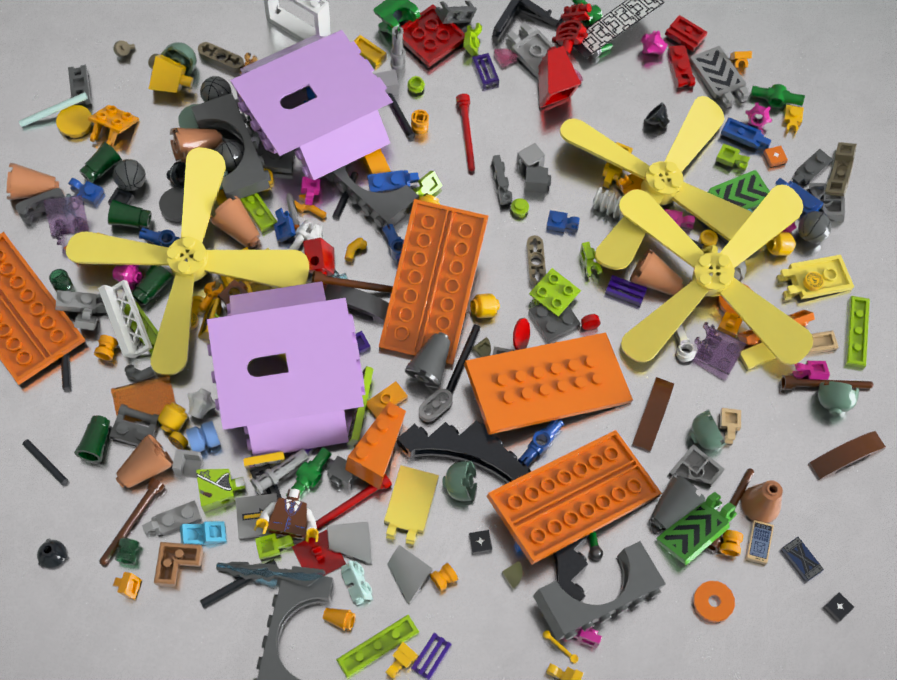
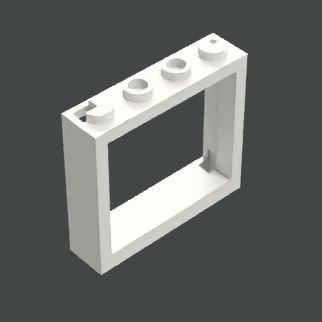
(296, 26)

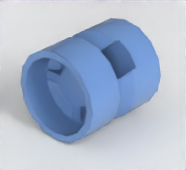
(202, 437)

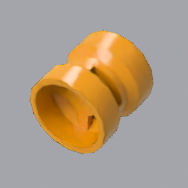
(419, 121)
(106, 347)
(731, 543)
(444, 577)

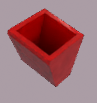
(556, 77)

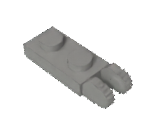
(78, 300)

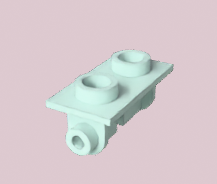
(353, 574)

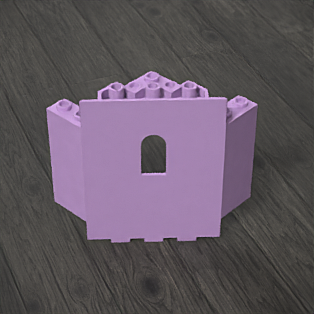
(329, 128)
(322, 377)

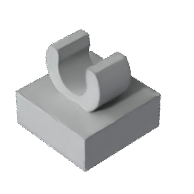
(86, 320)

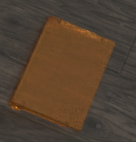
(144, 396)

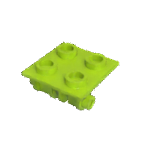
(554, 292)

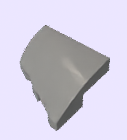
(833, 205)
(697, 466)
(351, 540)
(408, 572)

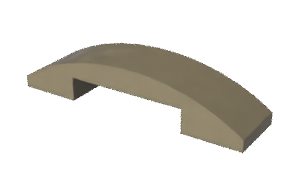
(841, 169)

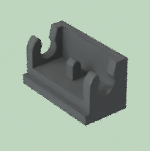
(456, 14)

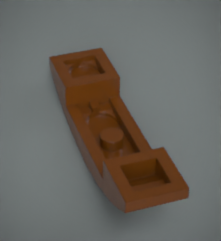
(653, 414)
(846, 454)

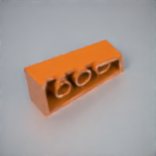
(374, 450)

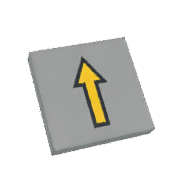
(248, 513)

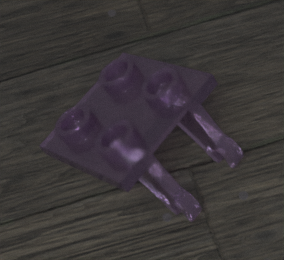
(66, 216)
(718, 349)

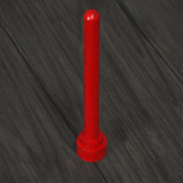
(463, 103)
(386, 483)

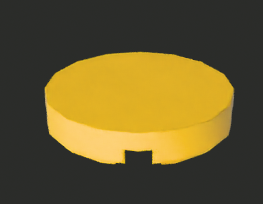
(74, 121)

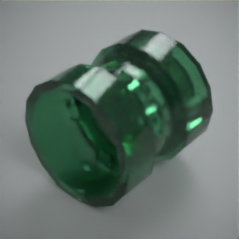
(60, 280)
(127, 551)

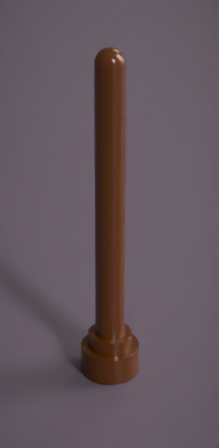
(318, 276)
(789, 382)
(154, 487)
(735, 500)

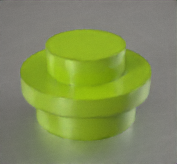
(416, 84)
(519, 207)

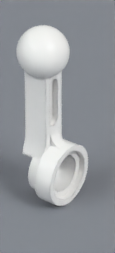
(684, 343)

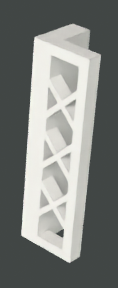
(119, 320)

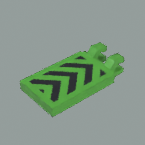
(743, 190)
(697, 529)

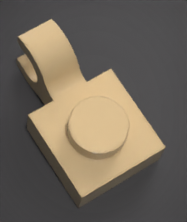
(730, 420)

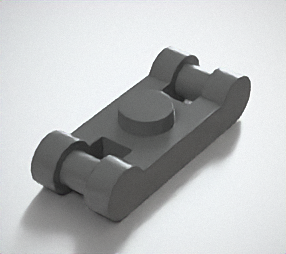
(79, 83)
(36, 204)

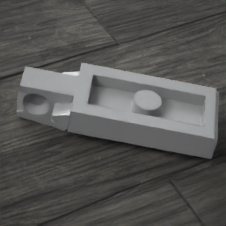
(172, 519)

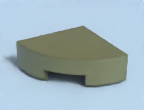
(482, 349)
(513, 575)

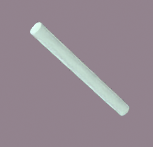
(51, 110)

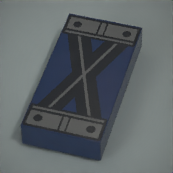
(802, 559)

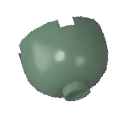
(182, 54)
(837, 397)
(706, 432)
(460, 481)

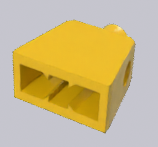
(168, 75)

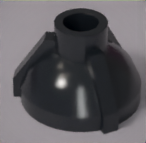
(658, 116)
(176, 174)
(55, 557)

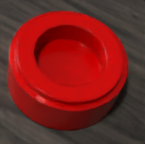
(590, 322)

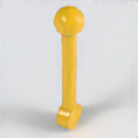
(573, 658)

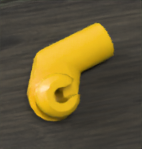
(357, 244)

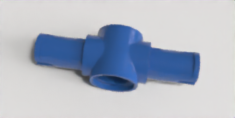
(159, 237)
(394, 242)
(545, 434)

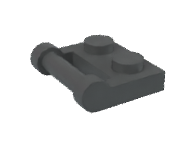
(132, 432)

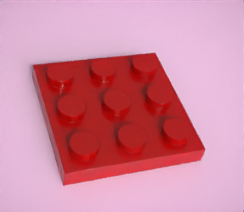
(430, 37)

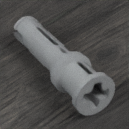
(397, 52)
(272, 476)

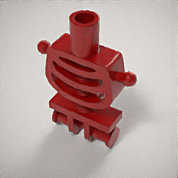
(572, 30)

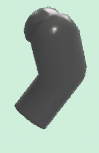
(138, 375)

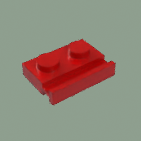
(686, 33)

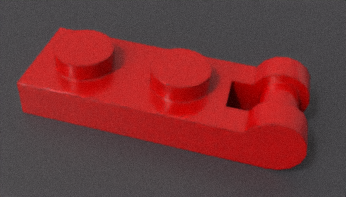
(681, 66)

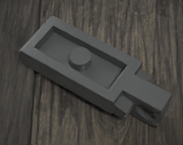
(812, 167)
(500, 181)

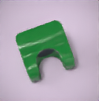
(395, 11)

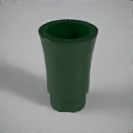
(100, 162)
(128, 215)
(151, 283)
(93, 440)

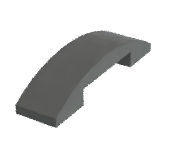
(359, 301)

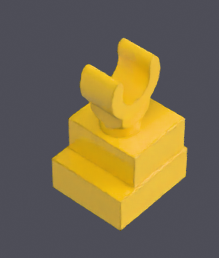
(404, 656)
(569, 674)

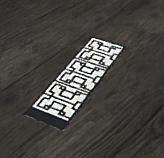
(615, 23)

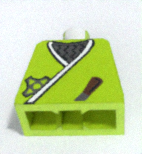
(217, 487)

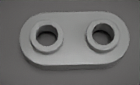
(434, 405)

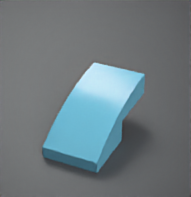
(203, 534)

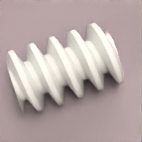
(607, 202)

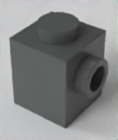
(537, 179)
(338, 475)

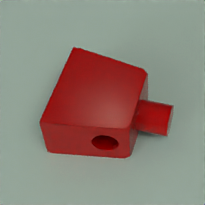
(320, 256)

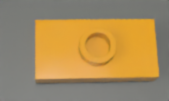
(392, 393)

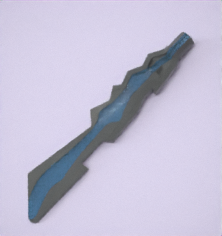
(298, 575)

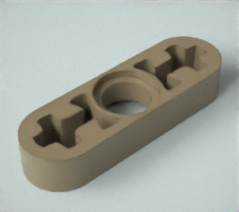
(216, 51)
(538, 254)

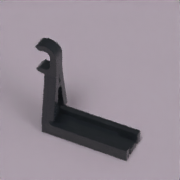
(526, 7)

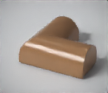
(173, 555)

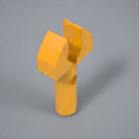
(302, 207)
(210, 294)

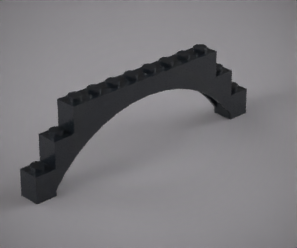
(488, 452)

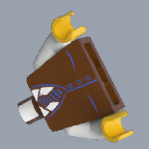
(288, 518)

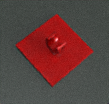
(317, 554)

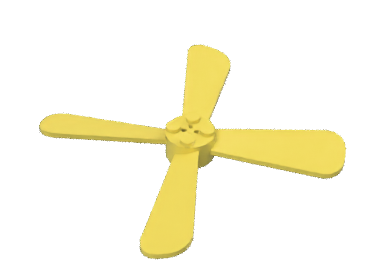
(661, 180)
(266, 267)
(776, 330)

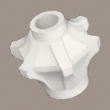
(200, 403)

